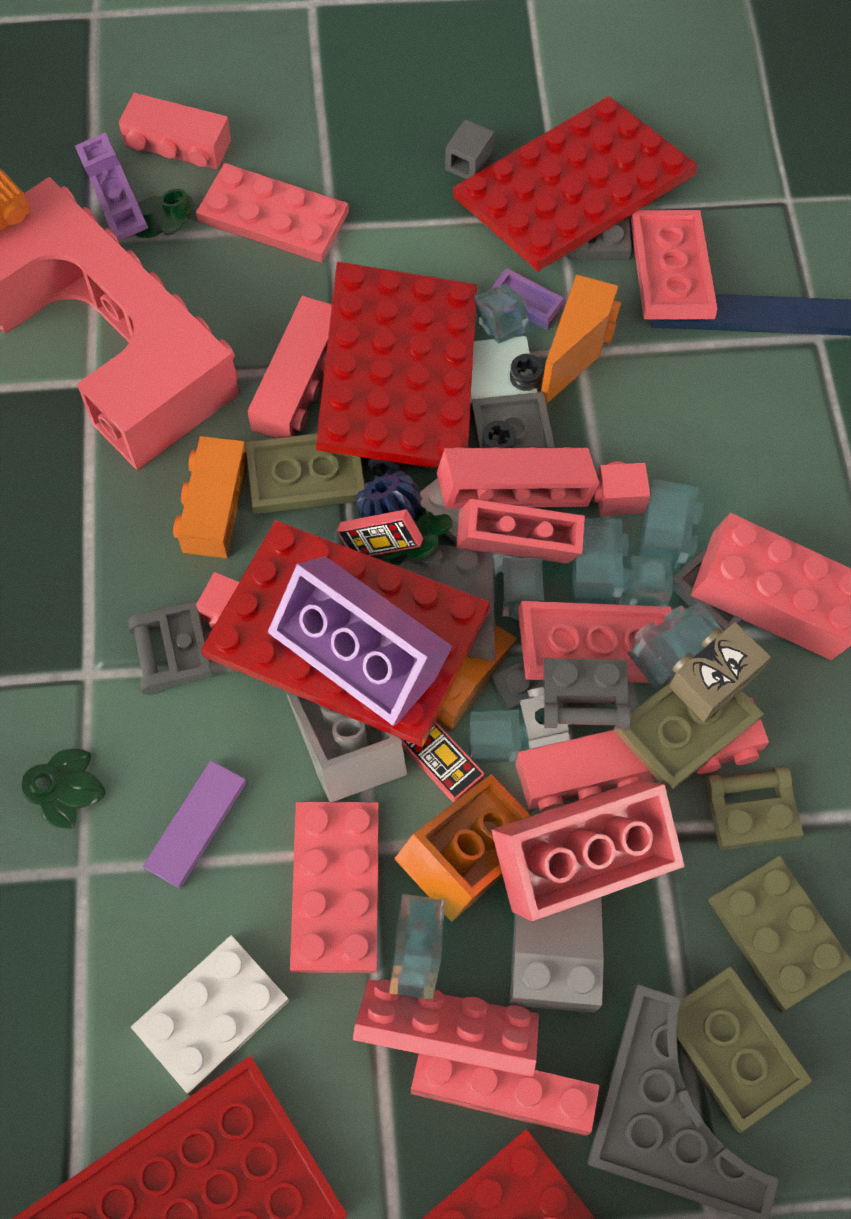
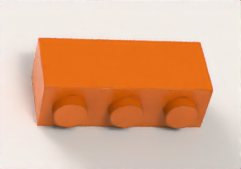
(211, 497)

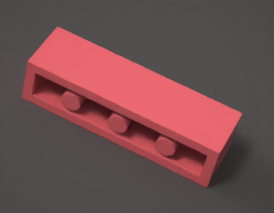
(293, 373)
(517, 476)
(539, 1099)

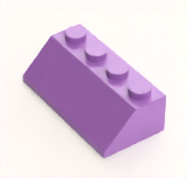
(358, 638)

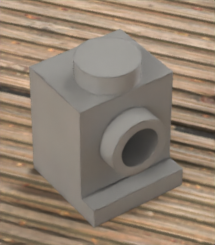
(536, 732)

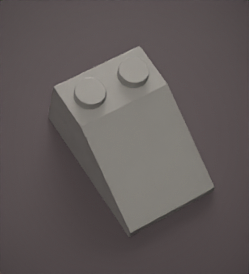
(346, 751)
(559, 960)

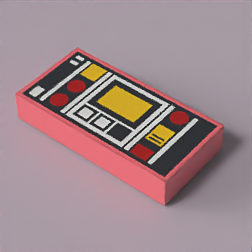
(381, 533)
(445, 763)

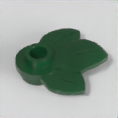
(165, 213)
(430, 528)
(69, 787)

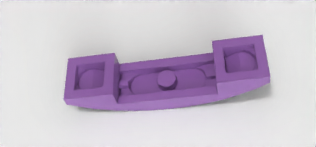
(111, 187)

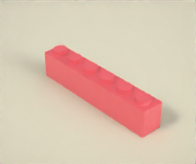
(605, 762)

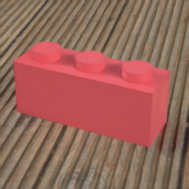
(175, 131)
(520, 531)

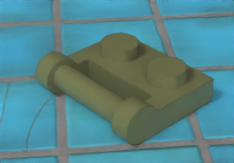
(754, 821)

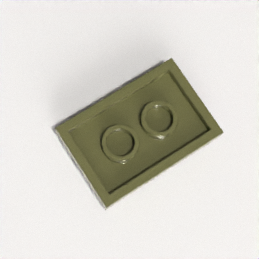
(294, 475)
(676, 741)
(780, 933)
(737, 1050)

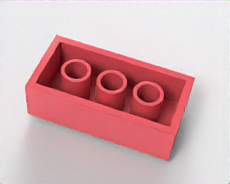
(777, 586)
(587, 849)

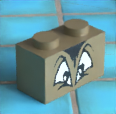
(718, 671)

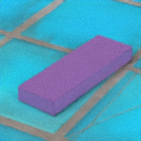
(195, 824)

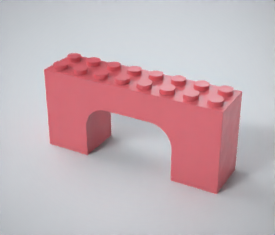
(173, 365)

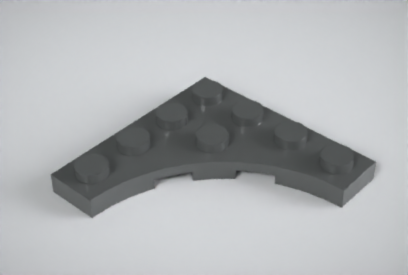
(655, 1132)

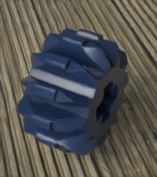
(389, 494)

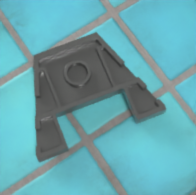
(469, 572)

